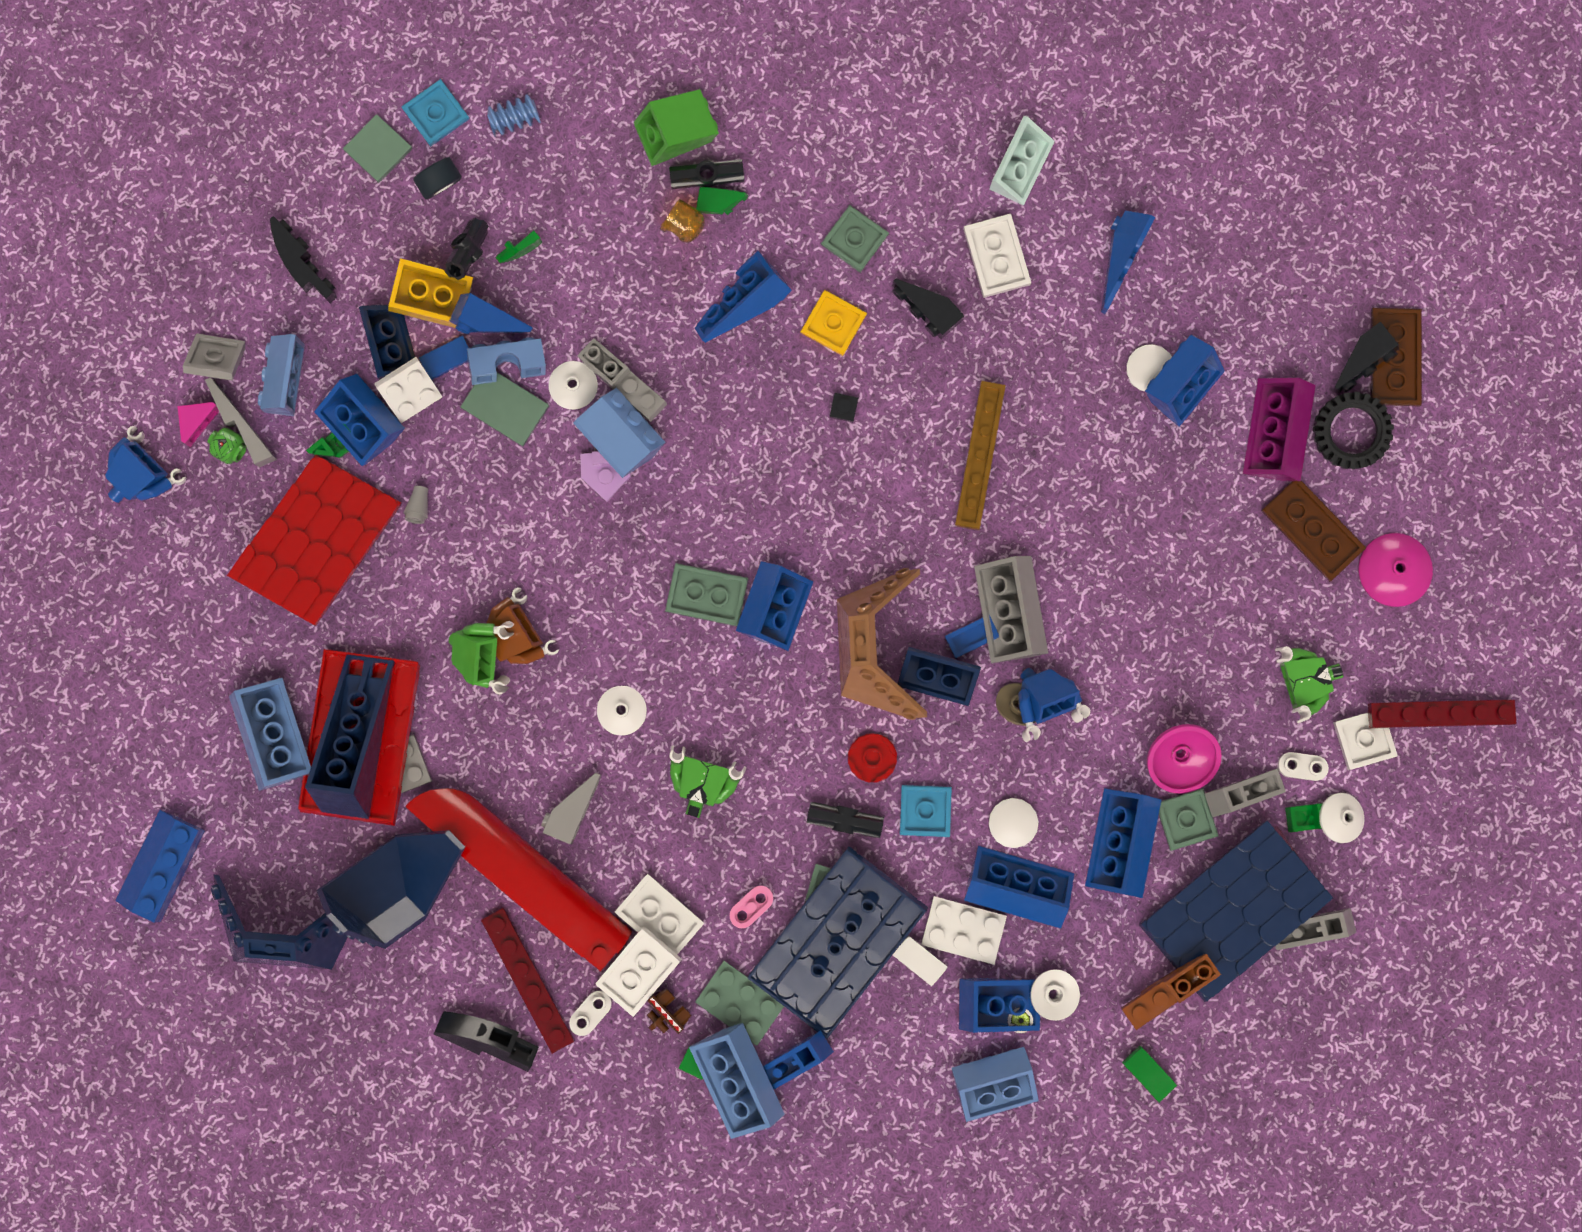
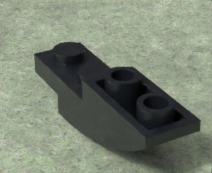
(294, 254)
(486, 1036)

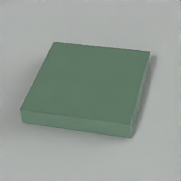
(377, 148)
(854, 238)
(1187, 820)

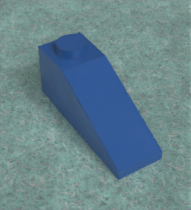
(478, 316)
(798, 1059)

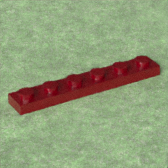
(1442, 714)
(527, 980)

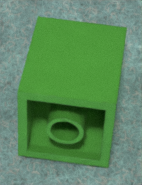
(675, 126)

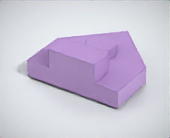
(601, 475)

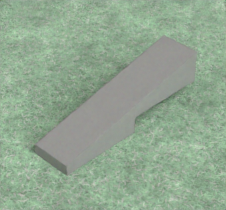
(231, 416)

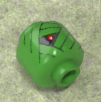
(227, 445)

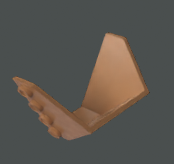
(859, 671)

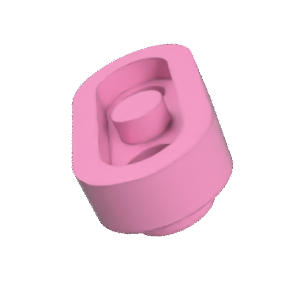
(751, 907)

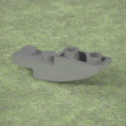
(619, 376)

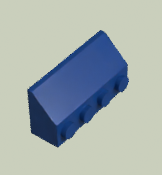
(1123, 842)
(159, 866)
(1019, 887)

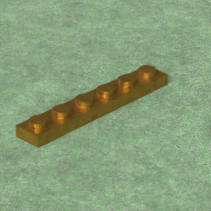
(980, 455)

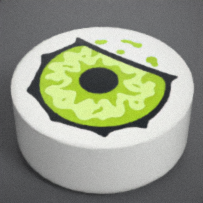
(1024, 1019)

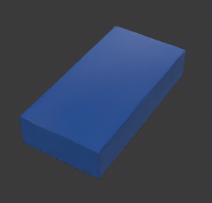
(445, 358)
(969, 637)

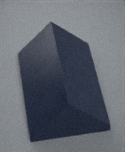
(386, 338)
(938, 676)

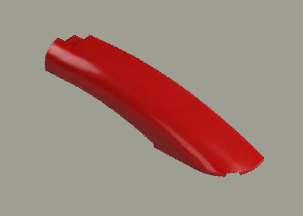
(524, 874)

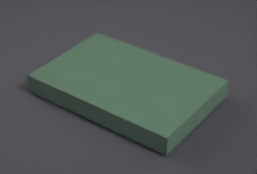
(506, 408)
(706, 594)

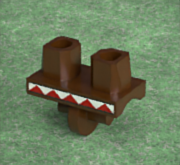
(675, 1020)

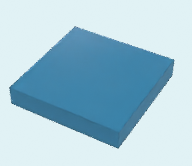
(435, 112)
(925, 811)

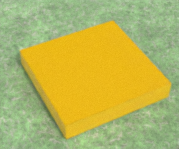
(833, 322)

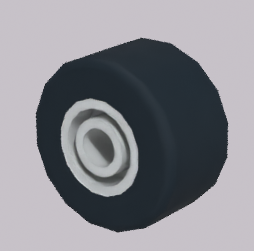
(437, 178)

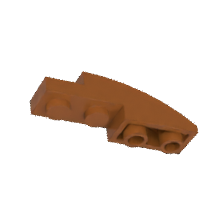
(1170, 989)

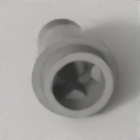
(417, 506)

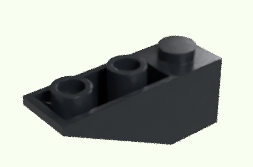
(935, 309)
(1371, 350)

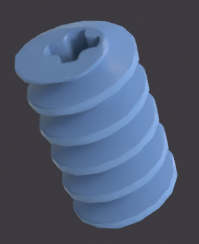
(512, 115)

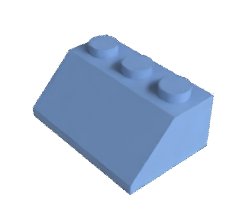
(281, 375)
(619, 433)
(995, 1084)

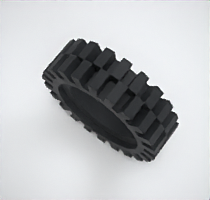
(1378, 414)

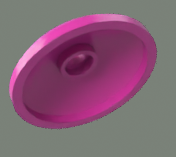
(1379, 572)
(1186, 770)

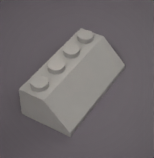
(1012, 601)

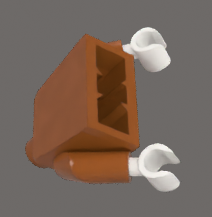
(525, 643)

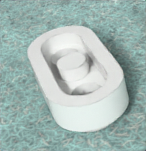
(1303, 766)
(590, 1013)

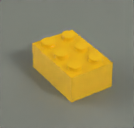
(426, 292)

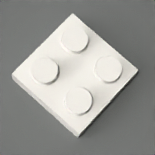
(408, 390)
(1363, 745)

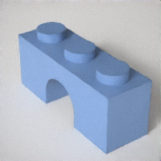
(525, 354)

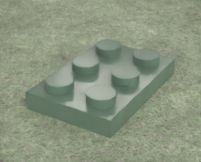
(738, 1000)

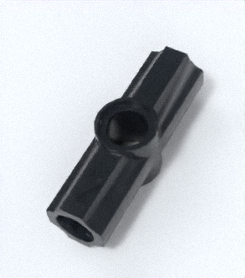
(723, 173)
(466, 248)
(845, 819)

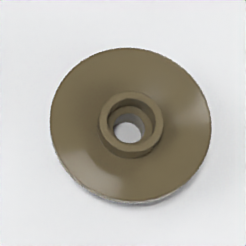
(1007, 701)

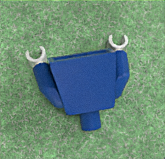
(136, 472)
(1046, 697)

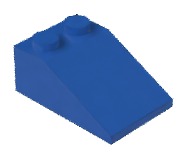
(989, 1001)

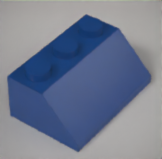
(1185, 379)
(364, 414)
(774, 605)

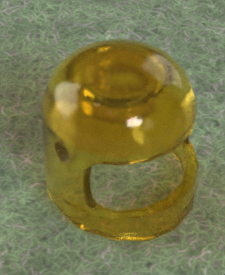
(684, 221)

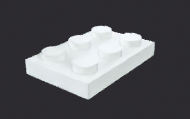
(997, 255)
(660, 913)
(963, 930)
(638, 971)

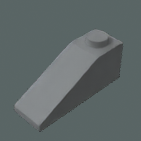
(1244, 793)
(568, 815)
(1321, 928)

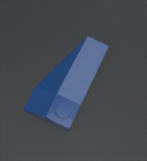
(1125, 242)
(753, 293)

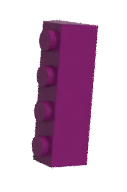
(1279, 428)

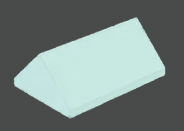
(1022, 162)

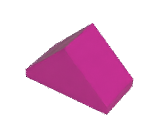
(194, 420)

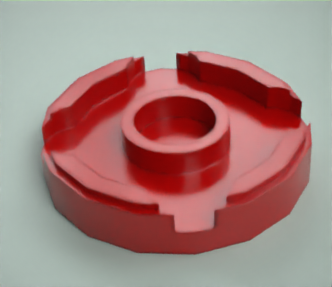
(879, 751)

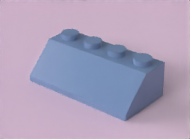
(270, 733)
(737, 1081)

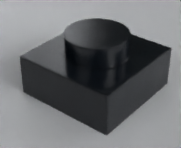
(843, 407)

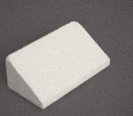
(920, 960)

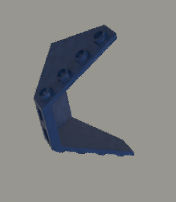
(391, 887)
(312, 948)

